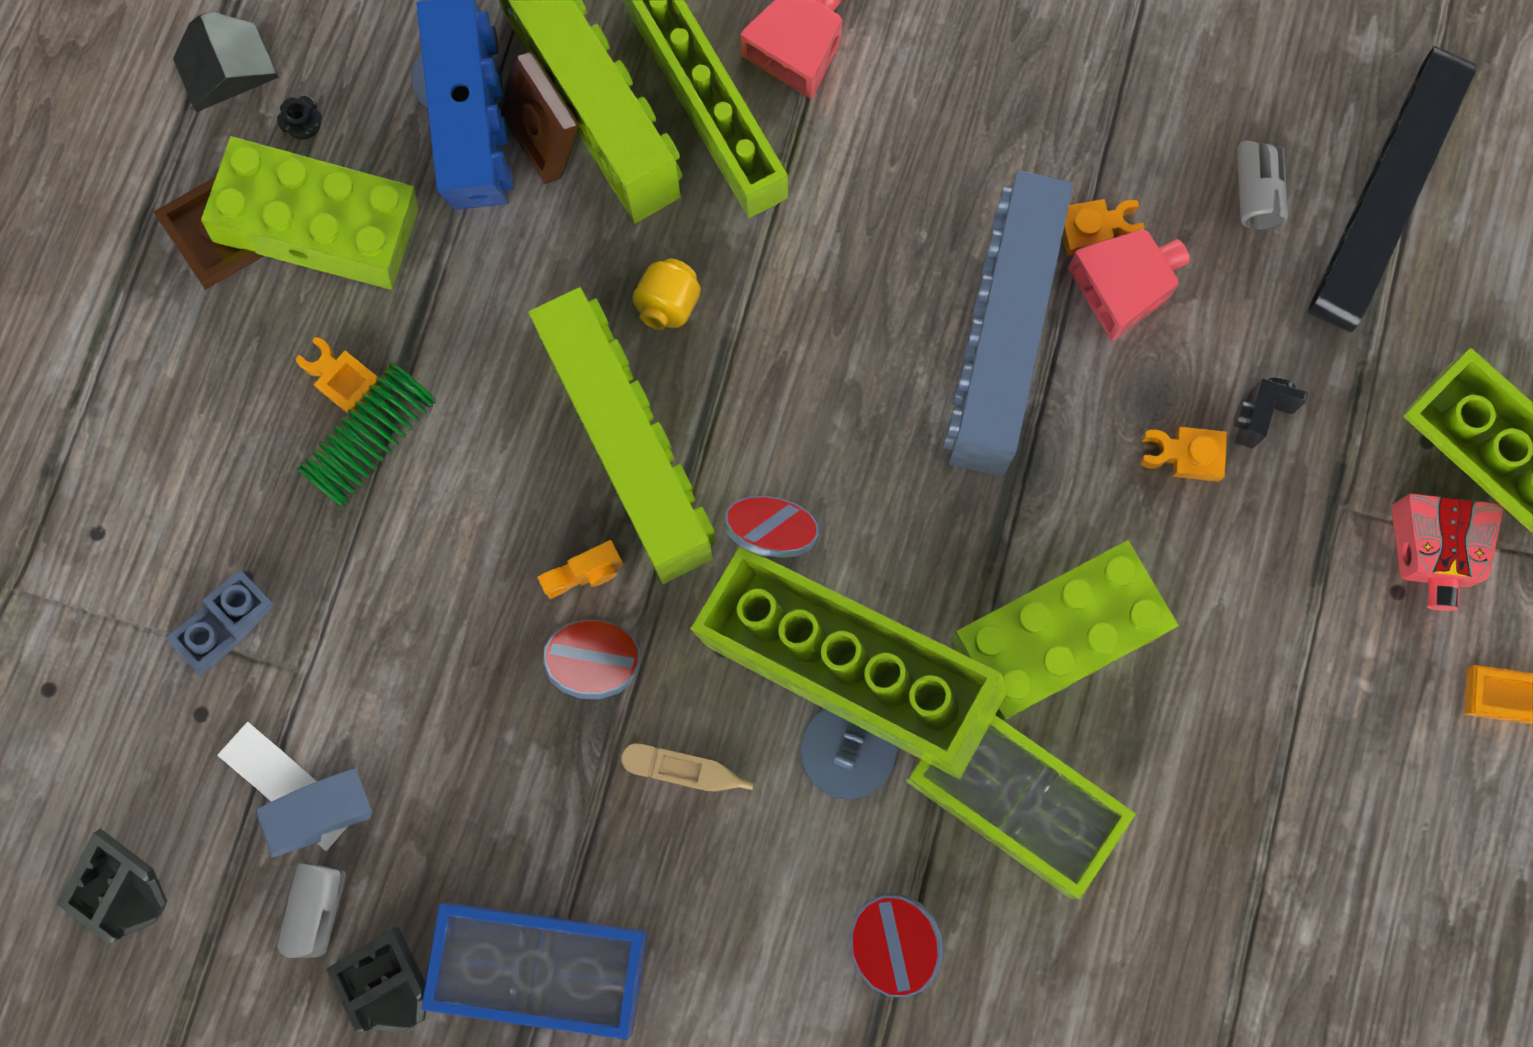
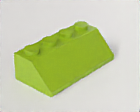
(1482, 428)

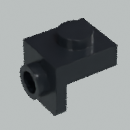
(1256, 412)

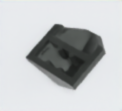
(221, 59)
(112, 890)
(380, 985)

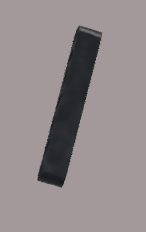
(1392, 189)

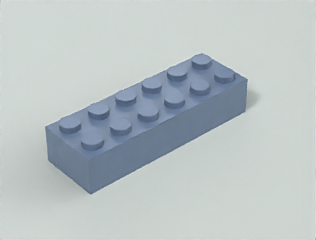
(1007, 323)

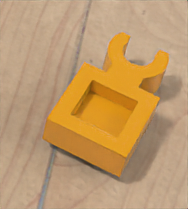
(1093, 223)
(340, 379)
(1193, 453)
(591, 567)

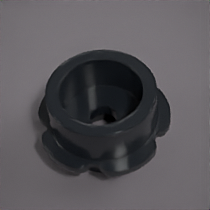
(304, 127)

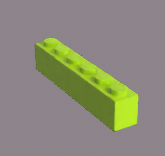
(712, 102)

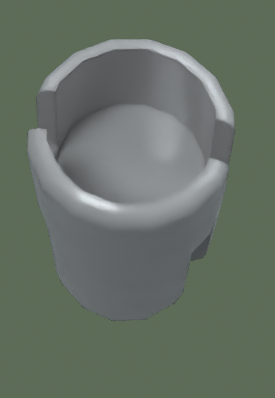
(1262, 184)
(311, 910)

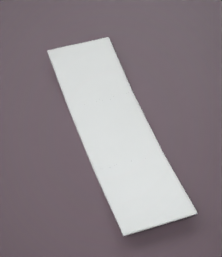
(268, 769)

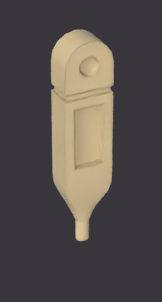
(680, 769)

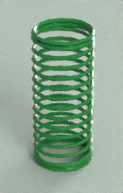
(321, 480)

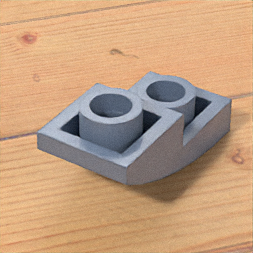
(221, 624)
(313, 810)

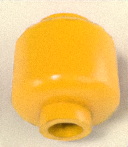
(666, 294)

